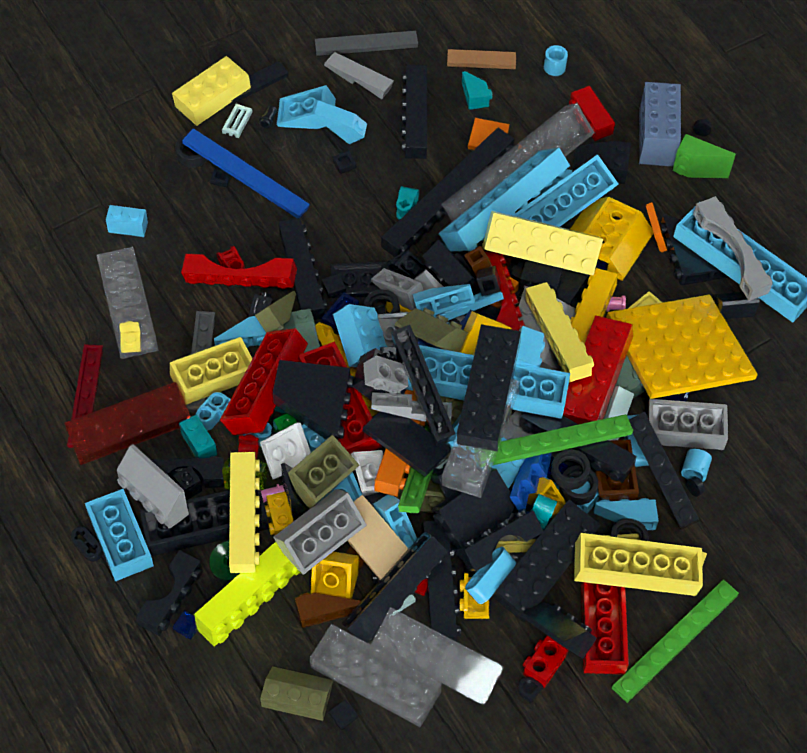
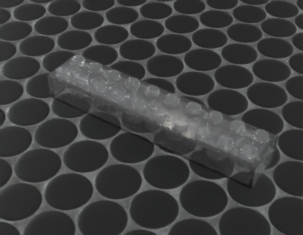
(563, 130)

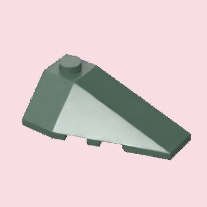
(305, 325)

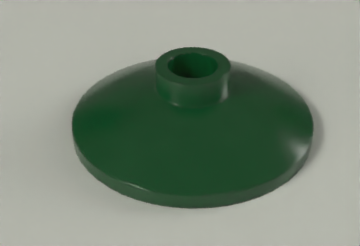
(219, 562)

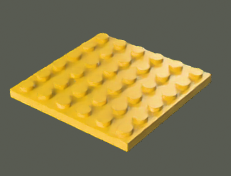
(683, 347)

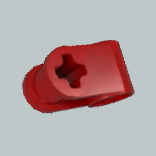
(230, 259)

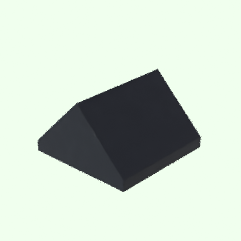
(735, 305)

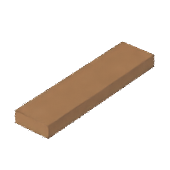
(481, 59)

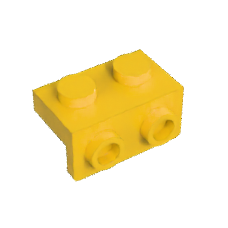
(279, 512)
(471, 608)

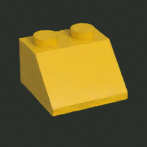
(335, 575)

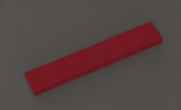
(87, 382)

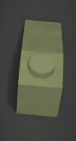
(277, 314)

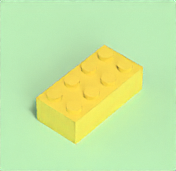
(211, 90)
(211, 370)

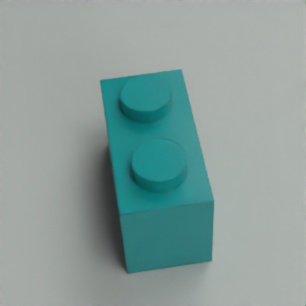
(198, 437)

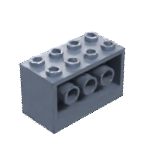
(659, 123)

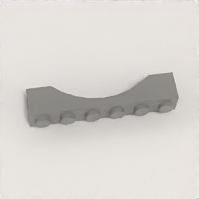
(713, 218)

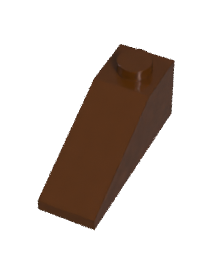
(320, 608)

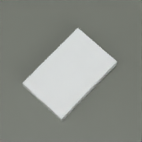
(285, 447)

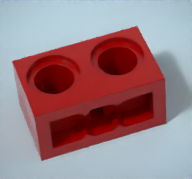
(549, 663)

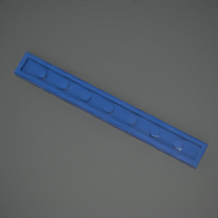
(246, 173)

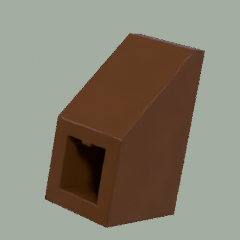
(477, 260)

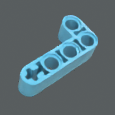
(214, 413)

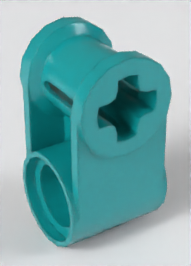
(406, 200)
(544, 509)

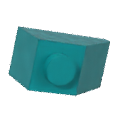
(475, 91)

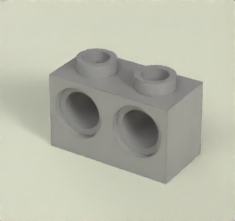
(385, 375)

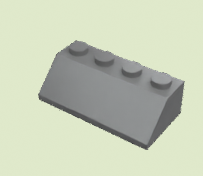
(689, 423)
(152, 487)
(320, 530)

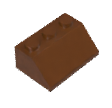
(615, 490)

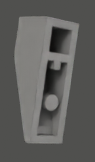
(400, 285)

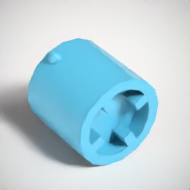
(555, 60)
(696, 464)

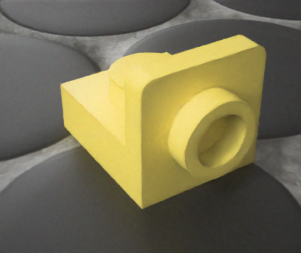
(130, 337)

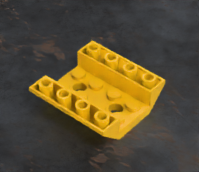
(622, 237)

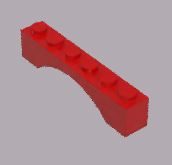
(275, 273)
(509, 313)

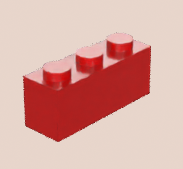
(594, 112)

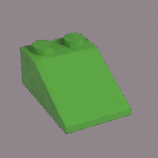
(702, 160)

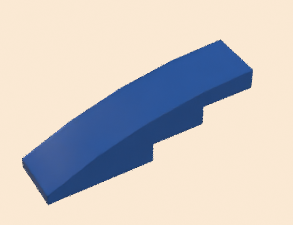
(528, 478)

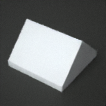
(367, 470)

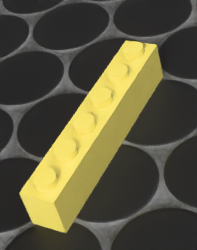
(559, 332)
(243, 514)

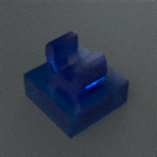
(186, 625)

